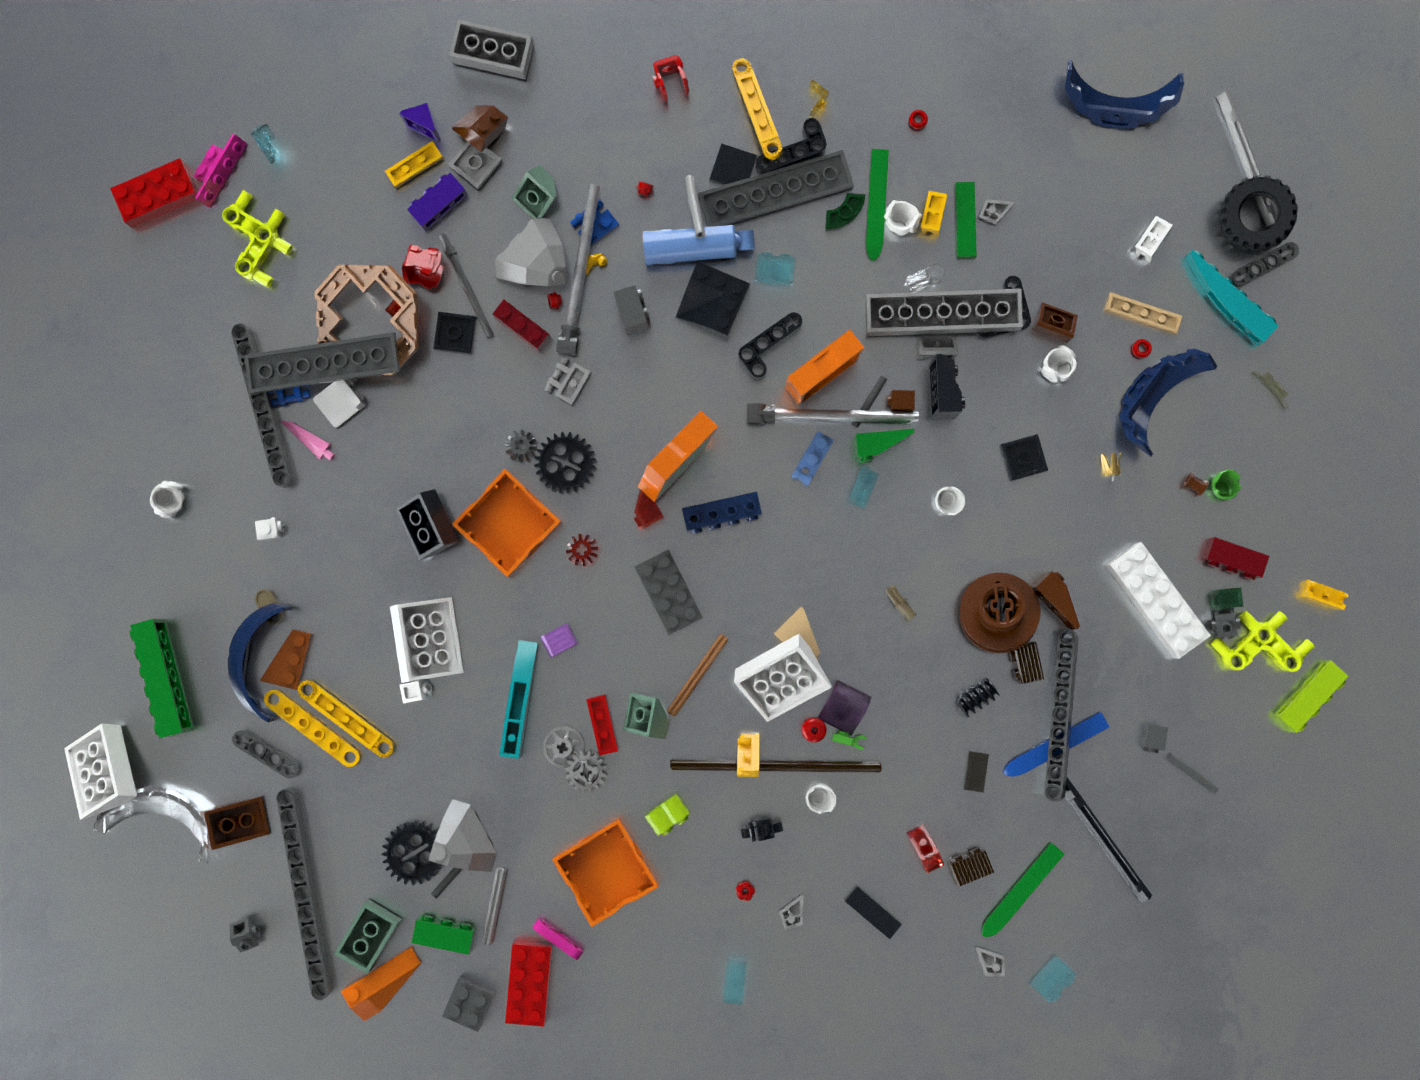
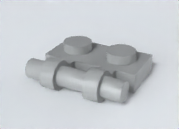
(572, 384)

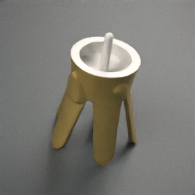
(1114, 469)

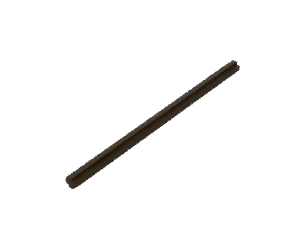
(783, 766)

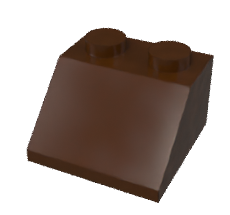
(481, 125)

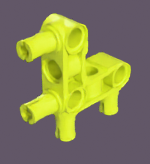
(257, 249)
(1272, 645)

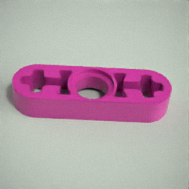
(557, 939)

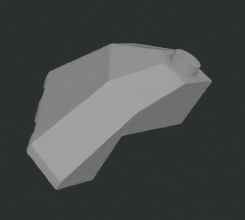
(533, 256)
(462, 840)

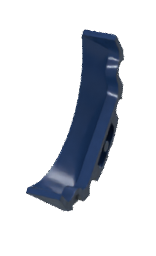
(1121, 111)
(1152, 386)
(239, 655)

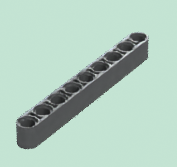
(264, 415)
(1065, 724)

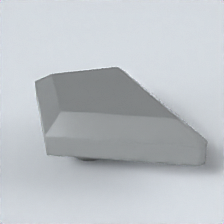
(994, 210)
(792, 913)
(992, 963)

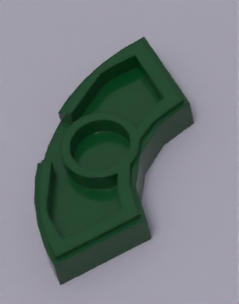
(846, 212)

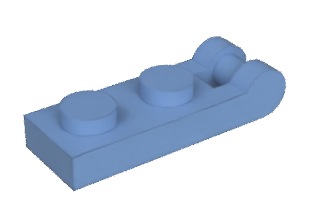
(813, 457)

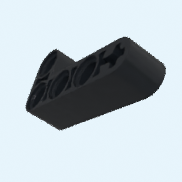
(789, 151)
(772, 342)

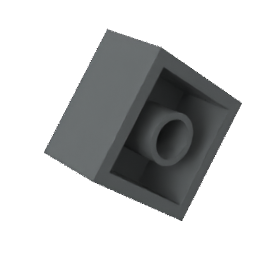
(630, 307)
(469, 1003)

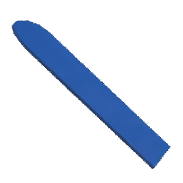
(1040, 753)

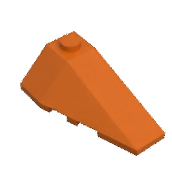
(374, 990)

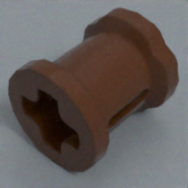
(1195, 483)

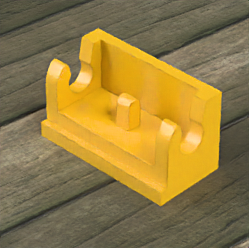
(934, 212)
(1324, 595)
(748, 756)

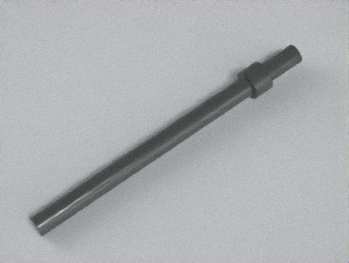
(450, 253)

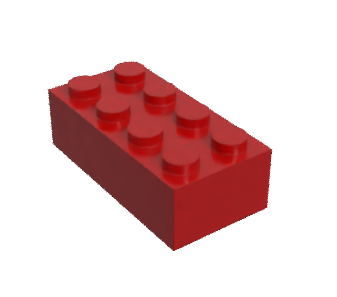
(155, 193)
(529, 983)

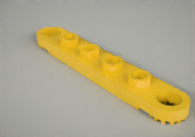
(757, 108)
(346, 718)
(312, 728)

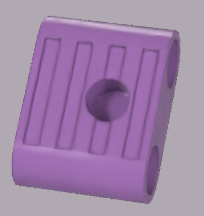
(558, 640)

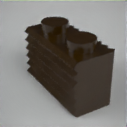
(1027, 664)
(970, 867)

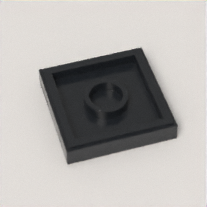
(732, 165)
(455, 333)
(1024, 457)

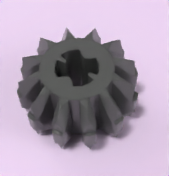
(514, 448)

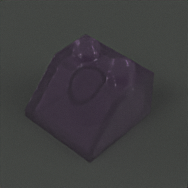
(844, 707)

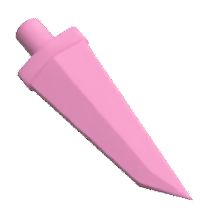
(312, 442)

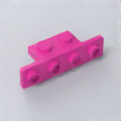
(216, 168)

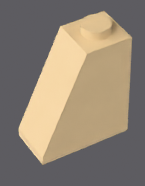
(798, 624)

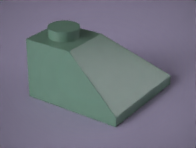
(535, 192)
(646, 717)

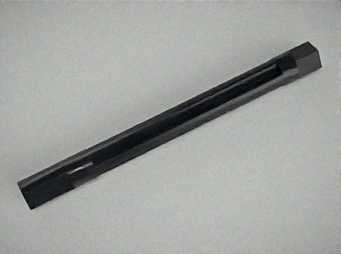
(1106, 843)

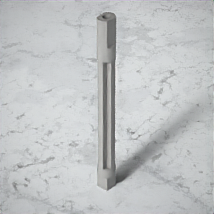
(1245, 153)

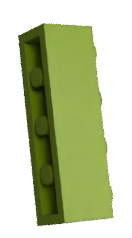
(1311, 696)

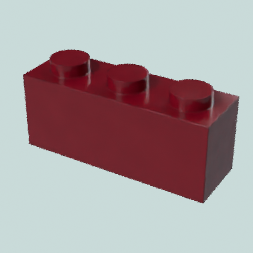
(521, 325)
(1235, 558)

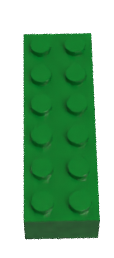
(161, 678)

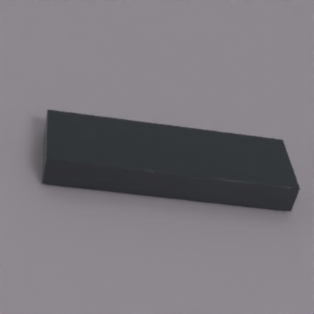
(873, 912)

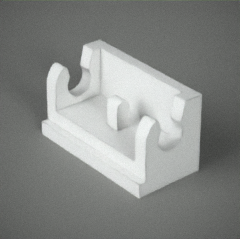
(1153, 238)

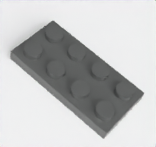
(668, 592)

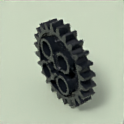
(557, 478)
(405, 838)

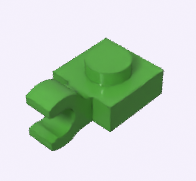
(843, 737)

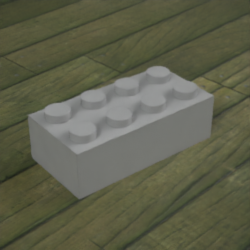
(491, 49)

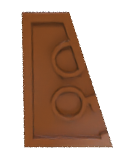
(289, 662)

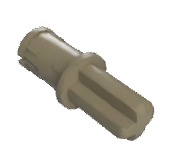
(900, 603)

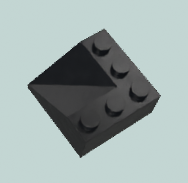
(712, 300)
(944, 391)

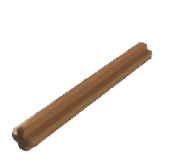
(697, 675)

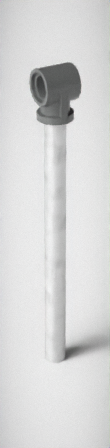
(568, 340)
(760, 414)

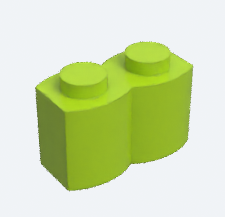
(667, 814)

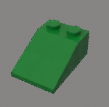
(873, 444)

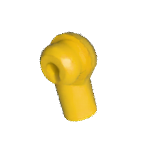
(595, 259)

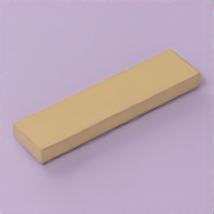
(1143, 313)

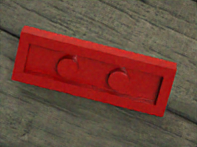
(602, 725)

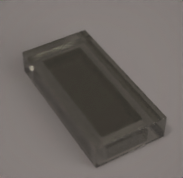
(976, 771)

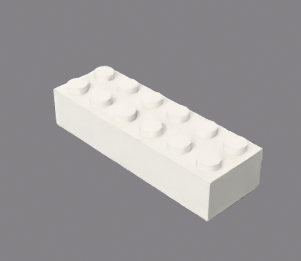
(1157, 600)

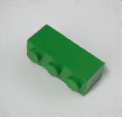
(443, 934)

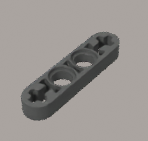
(1264, 264)
(264, 757)

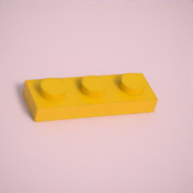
(414, 164)

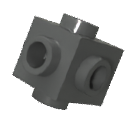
(1225, 623)
(244, 934)

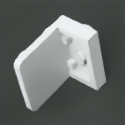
(339, 402)

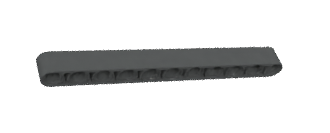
(301, 902)

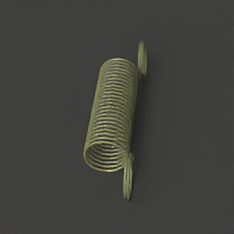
(1266, 382)

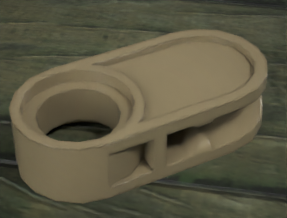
(264, 598)

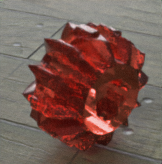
(587, 554)

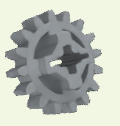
(595, 769)

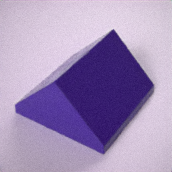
(422, 120)

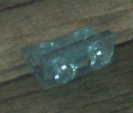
(264, 136)
(863, 487)
(1053, 979)

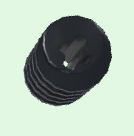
(977, 696)

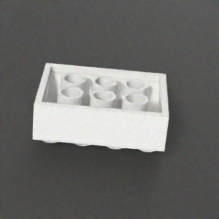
(426, 639)
(782, 678)
(100, 770)

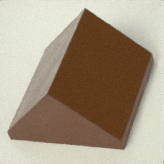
(1055, 323)

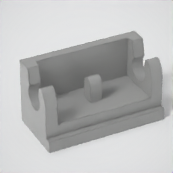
(930, 346)

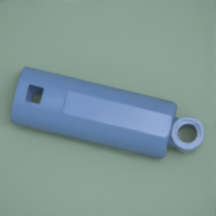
(683, 245)

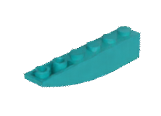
(1232, 301)
(518, 700)

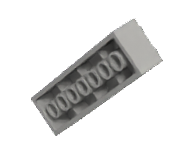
(944, 312)

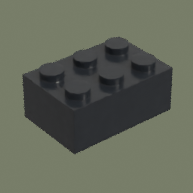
(426, 524)

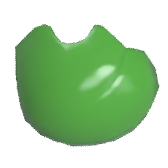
(1226, 484)

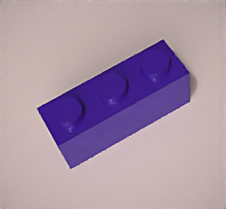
(437, 201)

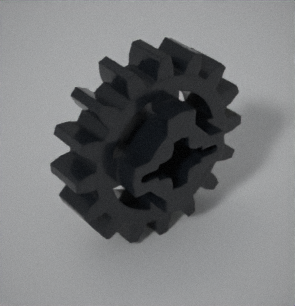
(761, 829)

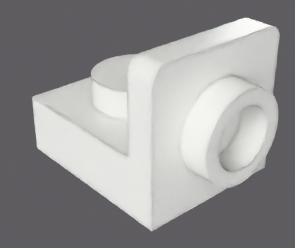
(269, 528)
(416, 691)

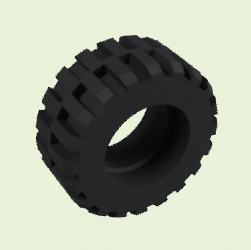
(1249, 188)

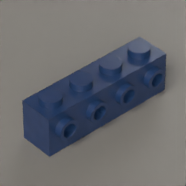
(722, 511)

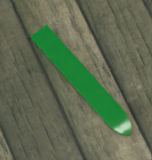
(876, 203)
(1022, 890)

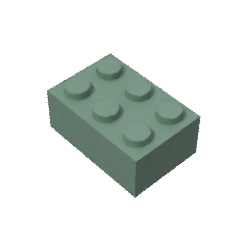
(367, 936)

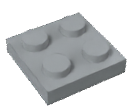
(474, 165)

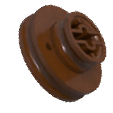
(984, 627)

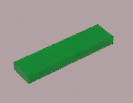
(965, 219)

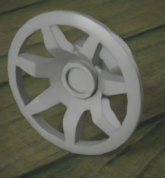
(562, 746)

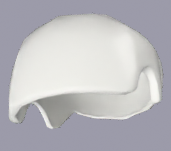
(950, 500)
(821, 798)

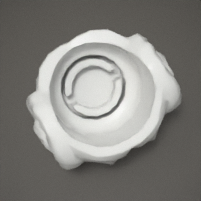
(902, 217)
(1059, 364)
(167, 499)

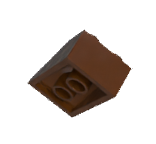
(1056, 597)
(235, 822)

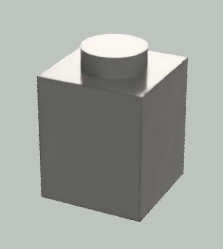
(1154, 737)

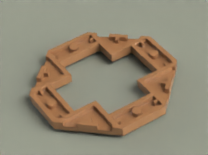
(365, 277)

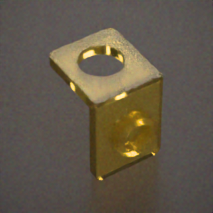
(822, 101)

